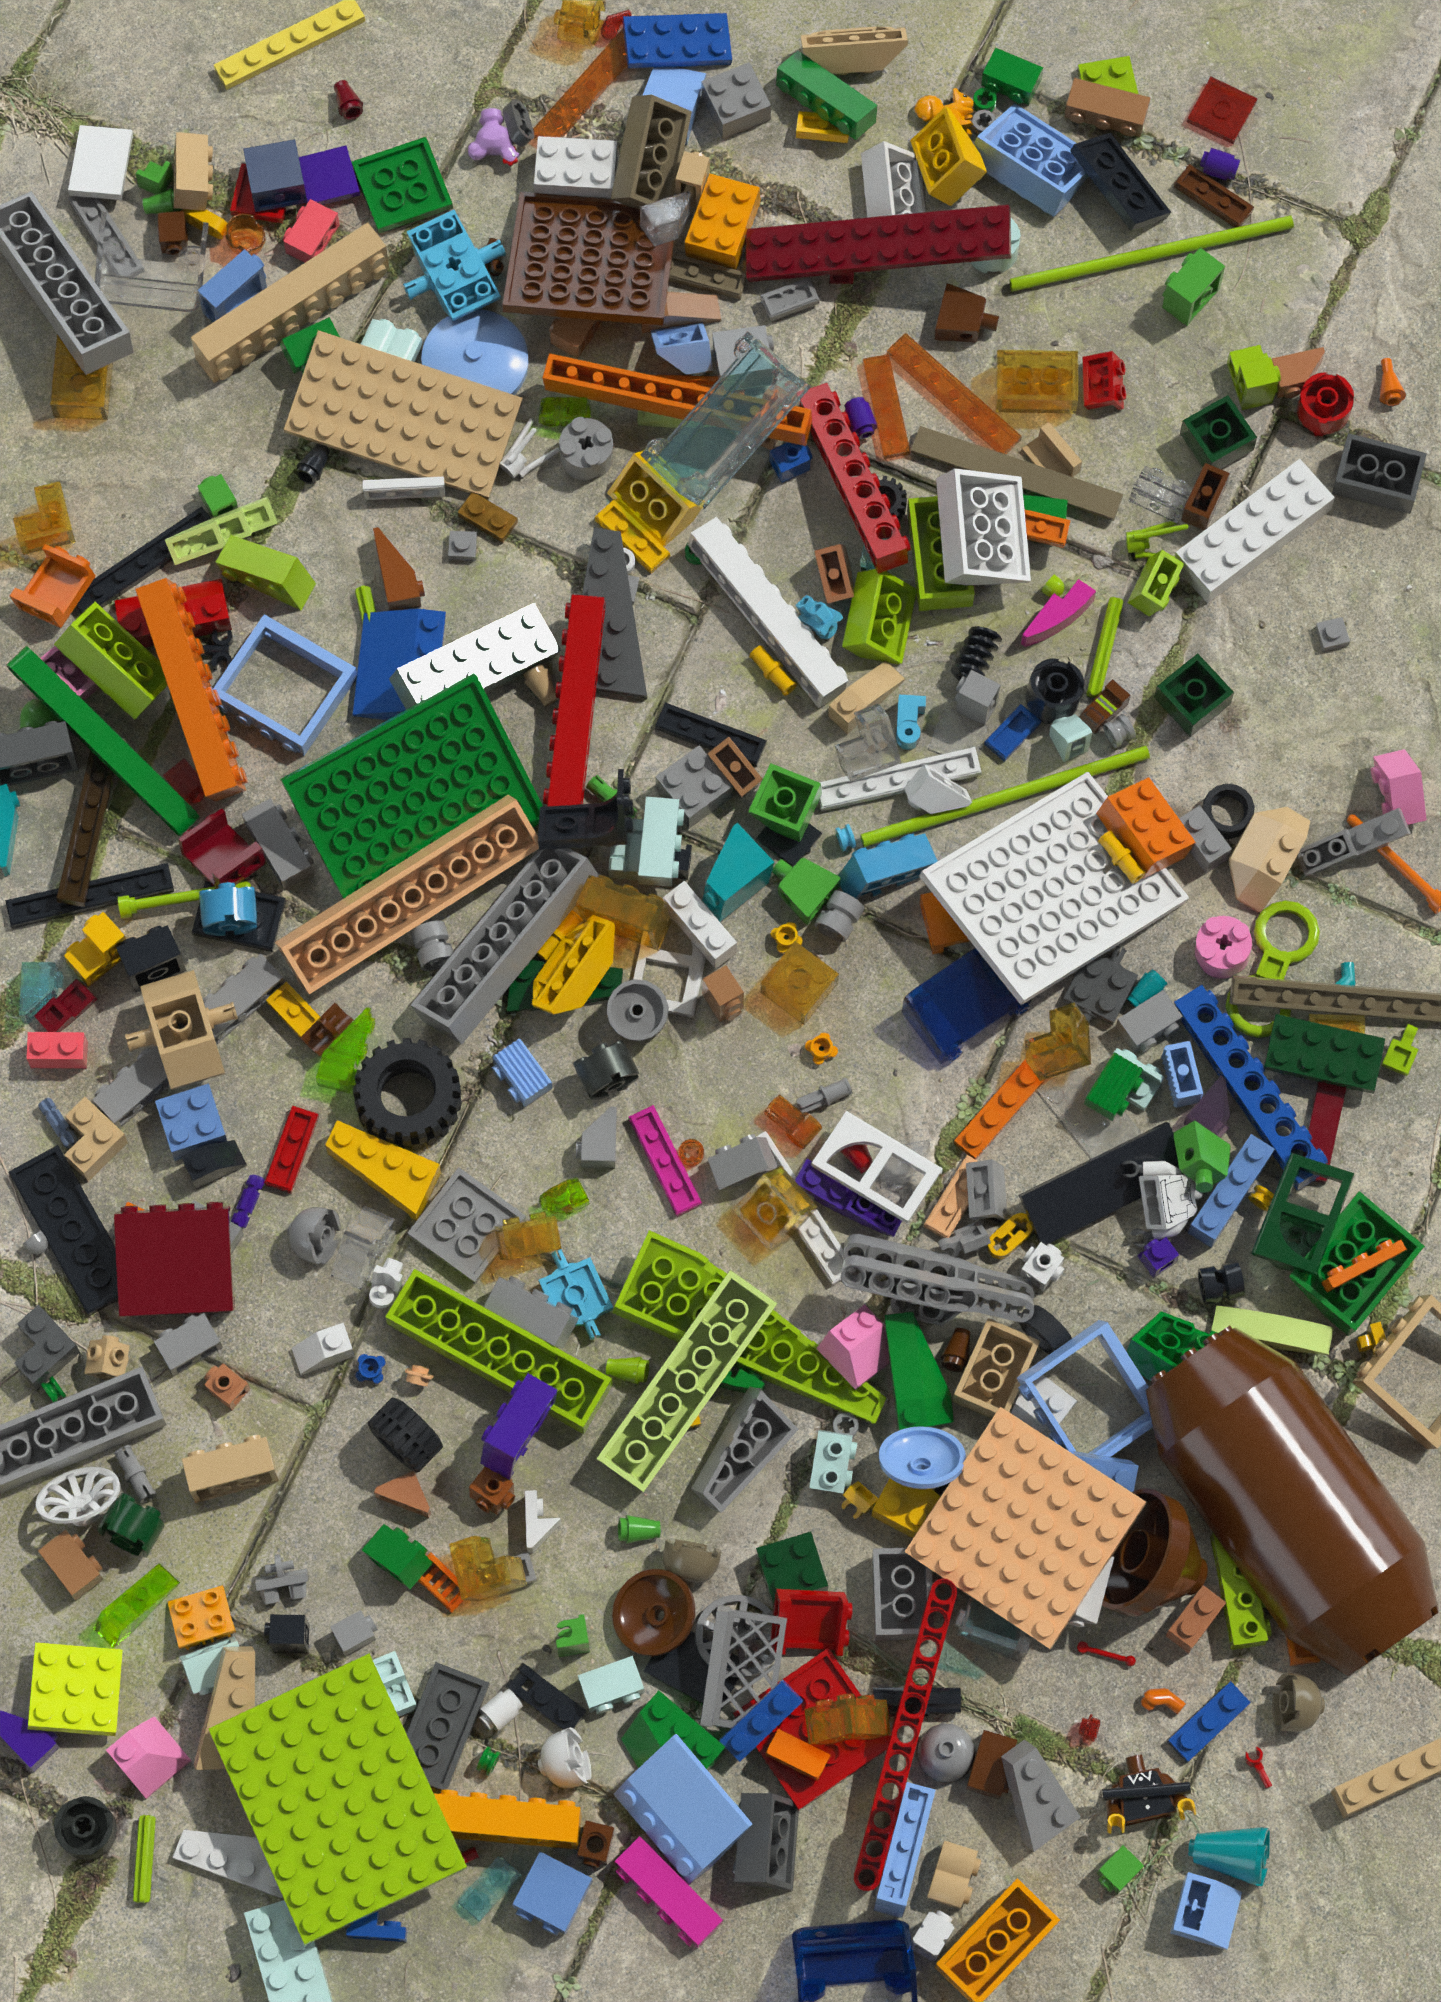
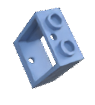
(232, 285)

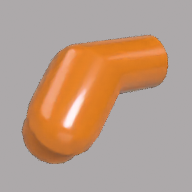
(1162, 1697)

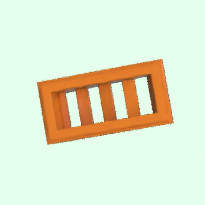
(424, 1581)

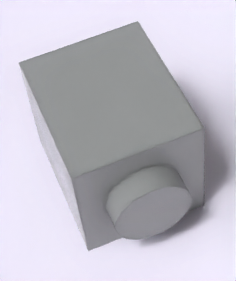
(354, 1632)

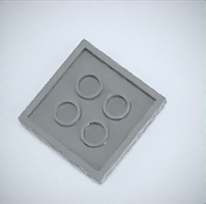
(461, 1225)

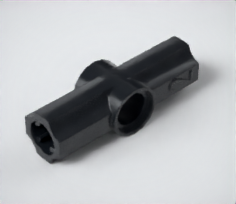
(940, 1700)

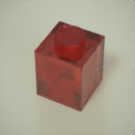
(185, 782)

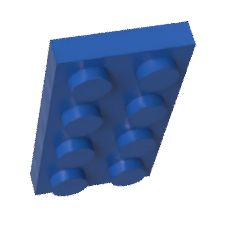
(677, 40)

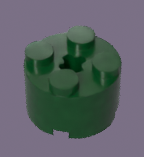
(131, 1525)

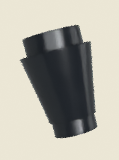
(313, 464)

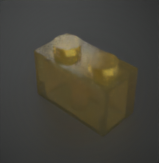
(528, 1236)

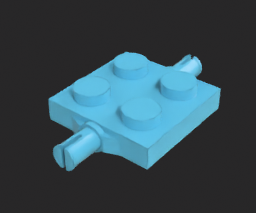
(578, 1288)

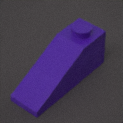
(30, 1745)

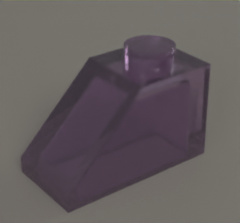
(1212, 1109)

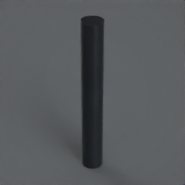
(1146, 1791)

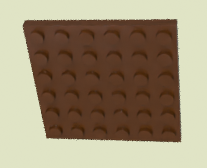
(585, 261)

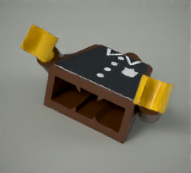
(1146, 1809)

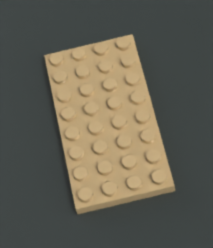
(403, 414)

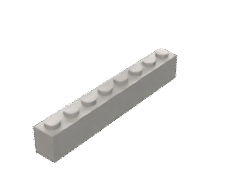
(147, 1077)

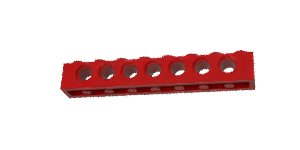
(883, 553)

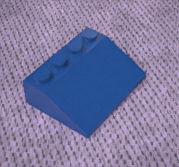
(388, 644)

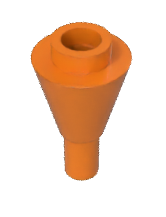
(1391, 388)

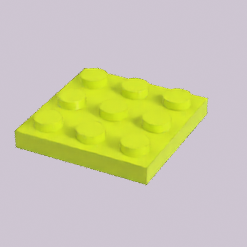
(75, 1689)

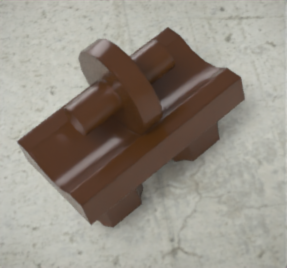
(326, 1029)

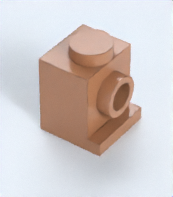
(228, 1395)

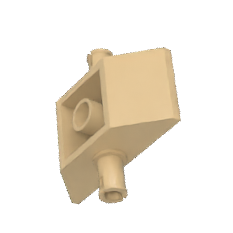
(189, 1052)

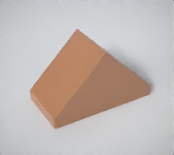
(404, 1493)

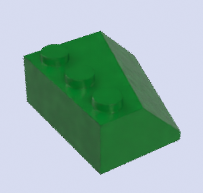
(1163, 1343)
(661, 1721)

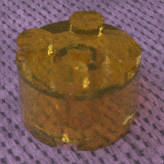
(580, 21)

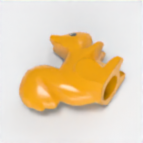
(930, 106)

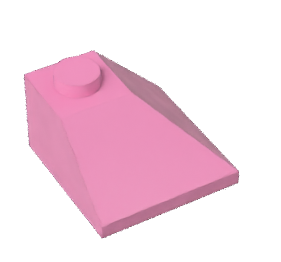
(148, 1756)

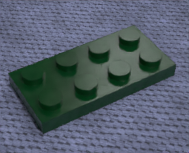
(1324, 1053)

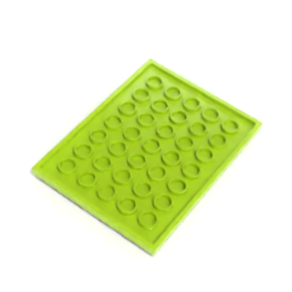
(337, 1799)

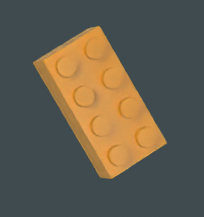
(997, 1943)

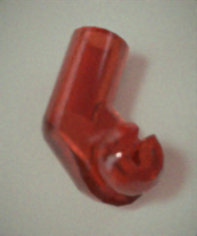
(612, 24)

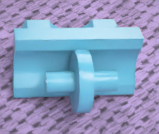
(818, 617)

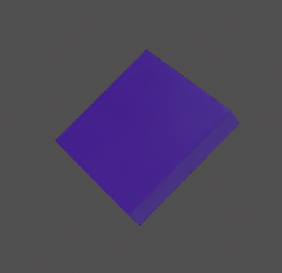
(329, 176)

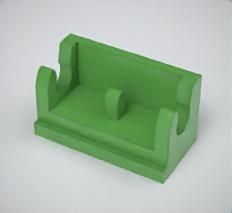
(573, 1640)

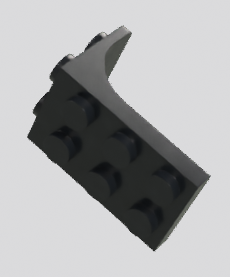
(588, 824)

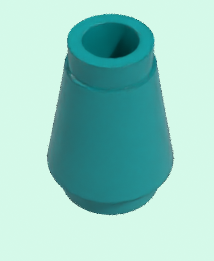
(1148, 986)

